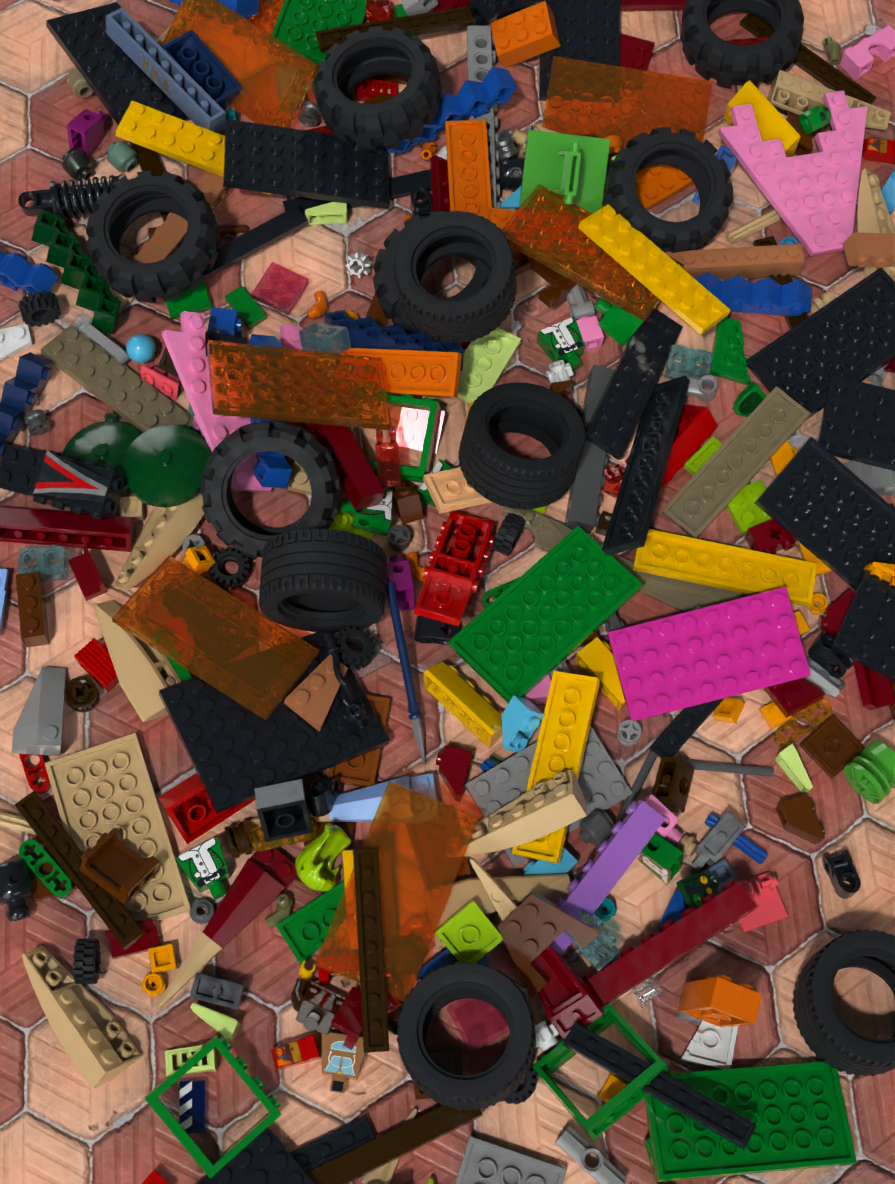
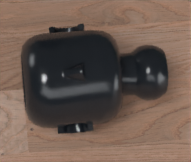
(511, 173)
(15, 887)

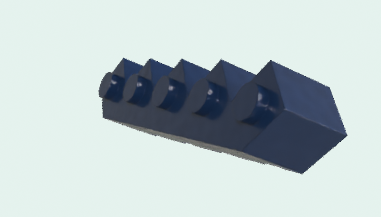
(367, 334)
(21, 395)

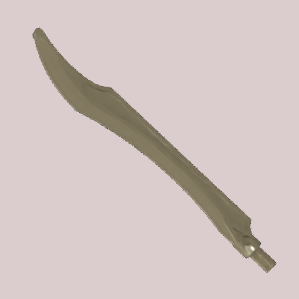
(672, 592)

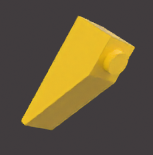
(598, 662)

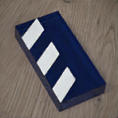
(193, 1106)

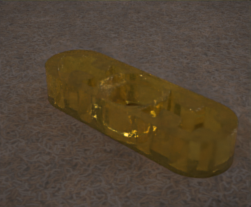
(819, 719)
(261, 845)

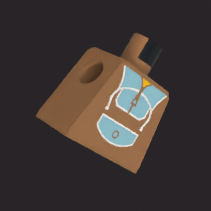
(341, 1061)

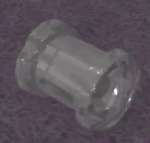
(647, 992)

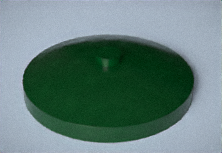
(103, 443)
(166, 465)

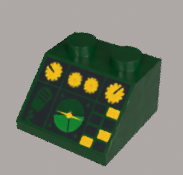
(698, 887)

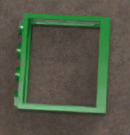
(428, 404)
(622, 1101)
(182, 1135)

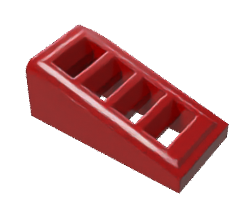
(363, 89)

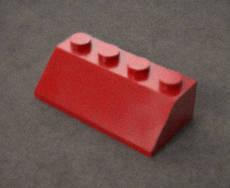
(692, 430)
(192, 809)

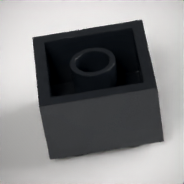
(283, 810)

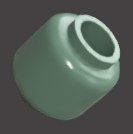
(122, 156)

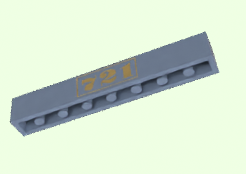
(164, 71)

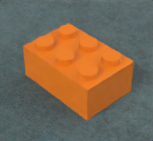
(525, 34)
(720, 1001)

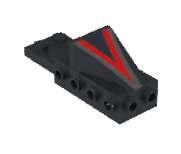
(62, 481)

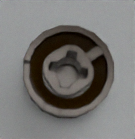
(81, 694)
(241, 840)

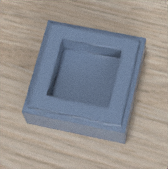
(722, 872)

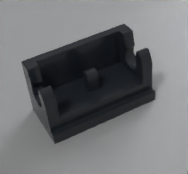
(218, 990)

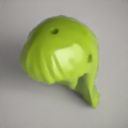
(317, 858)

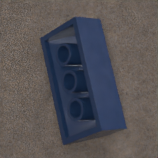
(204, 68)

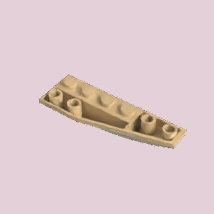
(802, 95)
(873, 213)
(159, 538)
(137, 665)
(530, 815)
(516, 887)
(80, 1021)

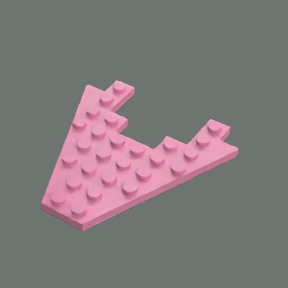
(812, 190)
(190, 360)

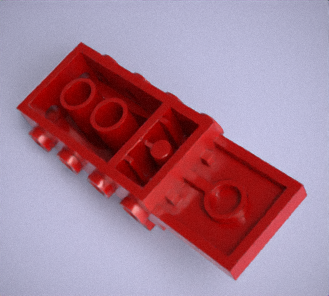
(455, 568)

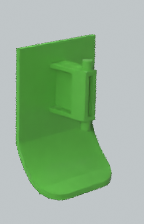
(567, 166)

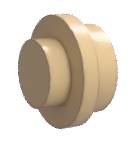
(687, 846)

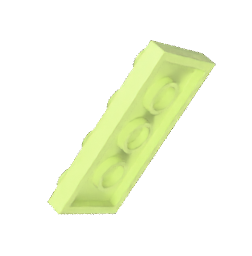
(485, 363)

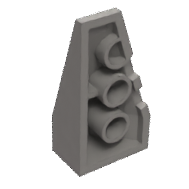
(41, 719)

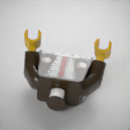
(314, 1003)

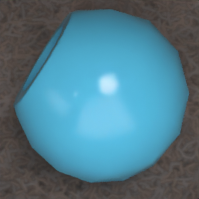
(141, 348)

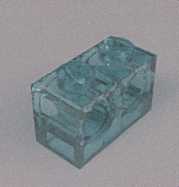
(325, 338)
(689, 359)
(44, 557)
(596, 957)

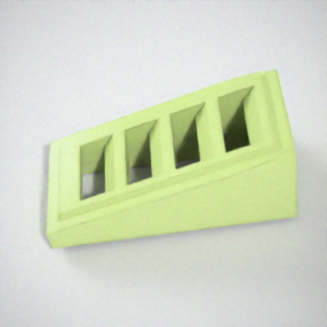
(327, 214)
(793, 767)
(221, 1023)
(211, 1060)

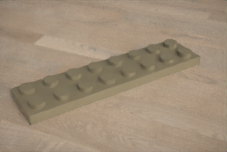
(113, 382)
(735, 463)

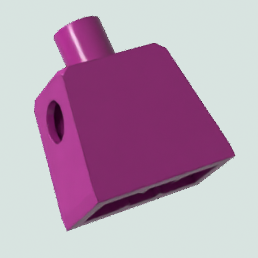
(86, 131)
(400, 573)

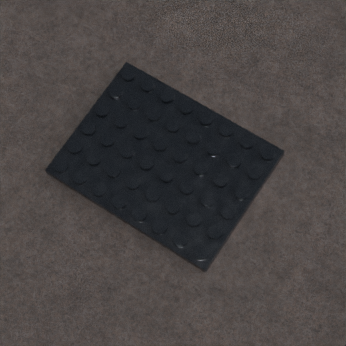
(243, 752)

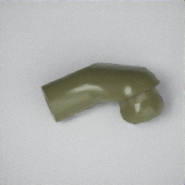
(833, 49)
(282, 912)

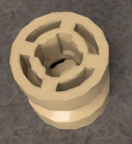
(818, 303)

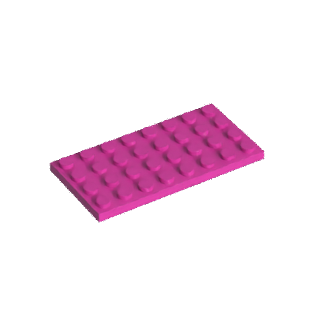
(708, 654)

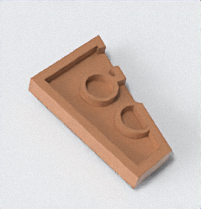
(316, 693)

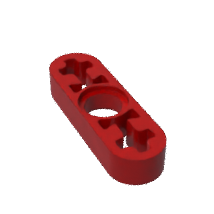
(32, 779)

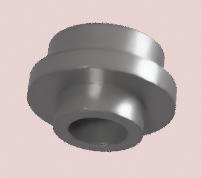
(201, 919)

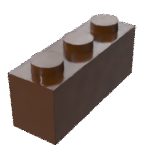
(32, 609)

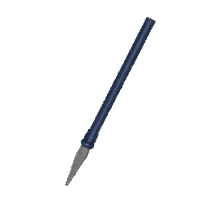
(413, 705)

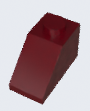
(834, 614)
(454, 768)

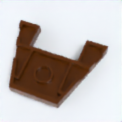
(559, 284)
(533, 929)

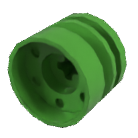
(872, 772)

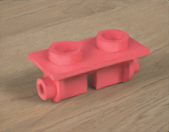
(156, 378)

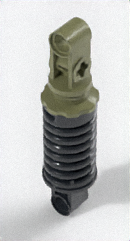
(65, 202)

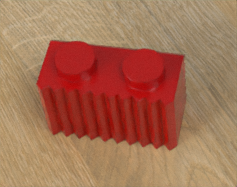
(98, 664)

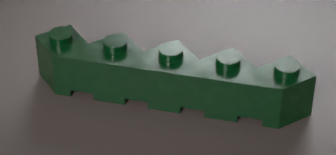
(78, 270)

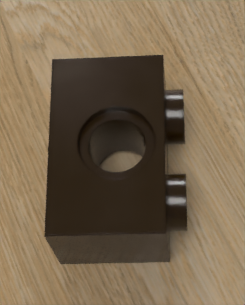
(673, 783)

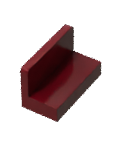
(87, 575)
(874, 688)
(149, 940)
(350, 1017)

